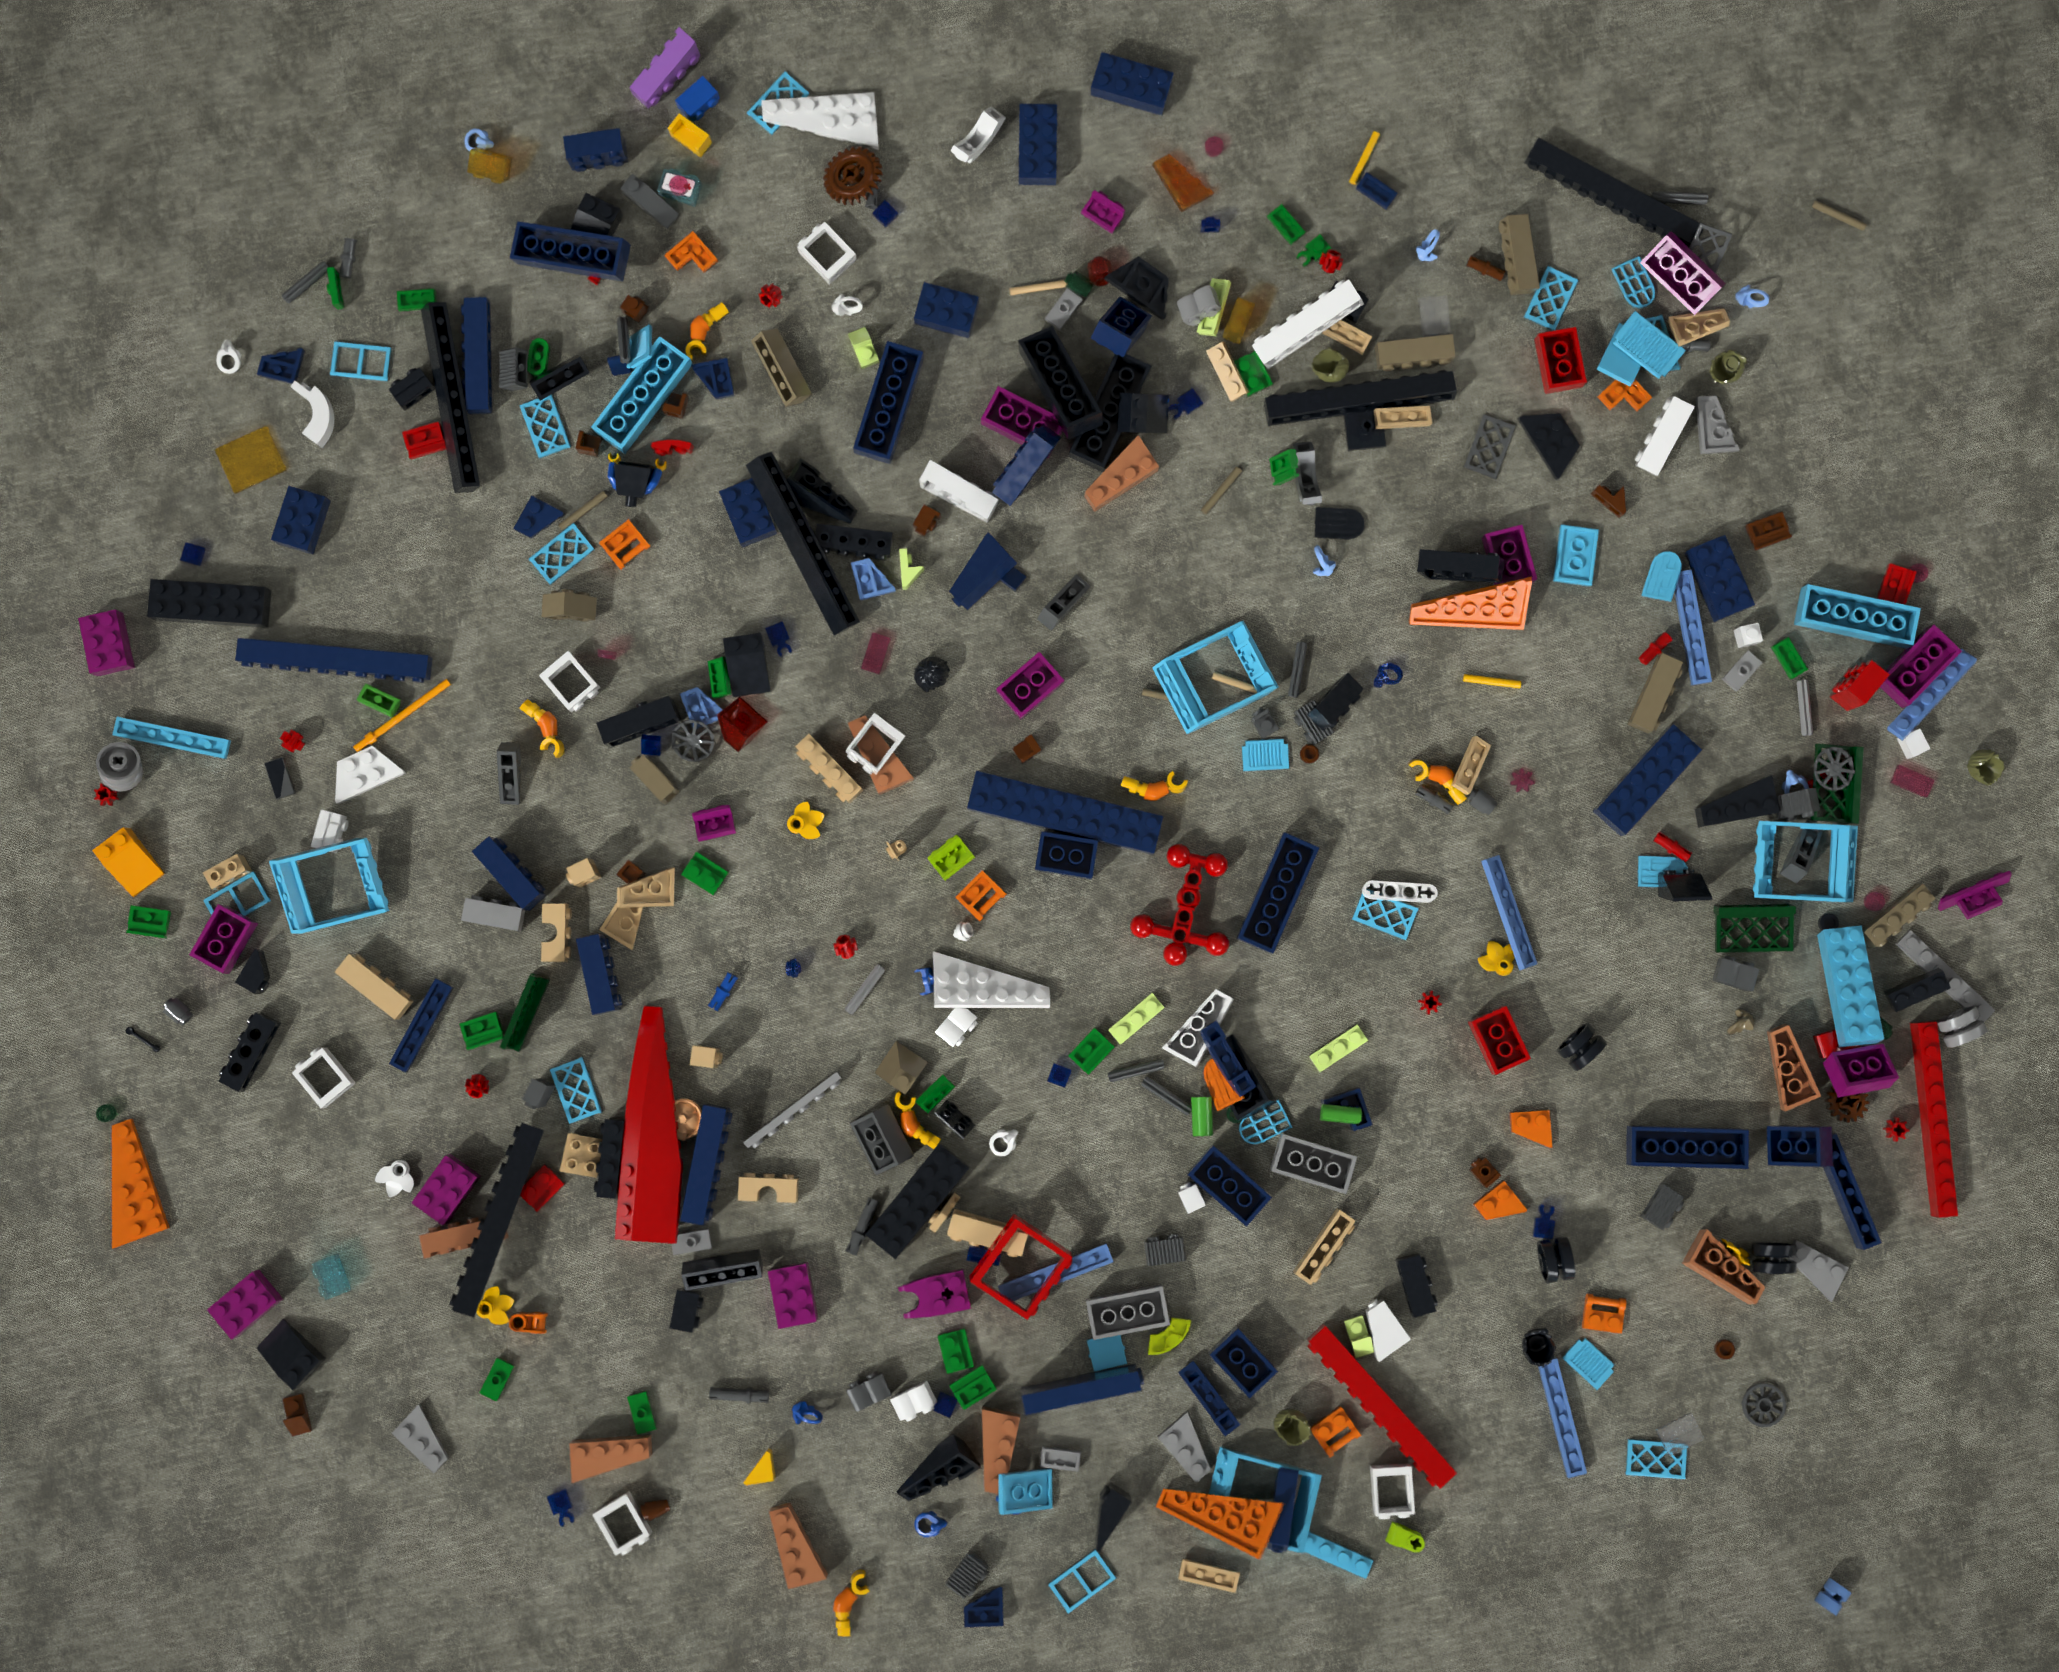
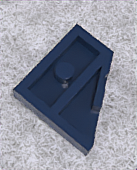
(282, 366)
(716, 377)
(536, 517)
(985, 1611)

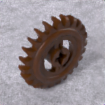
(852, 175)

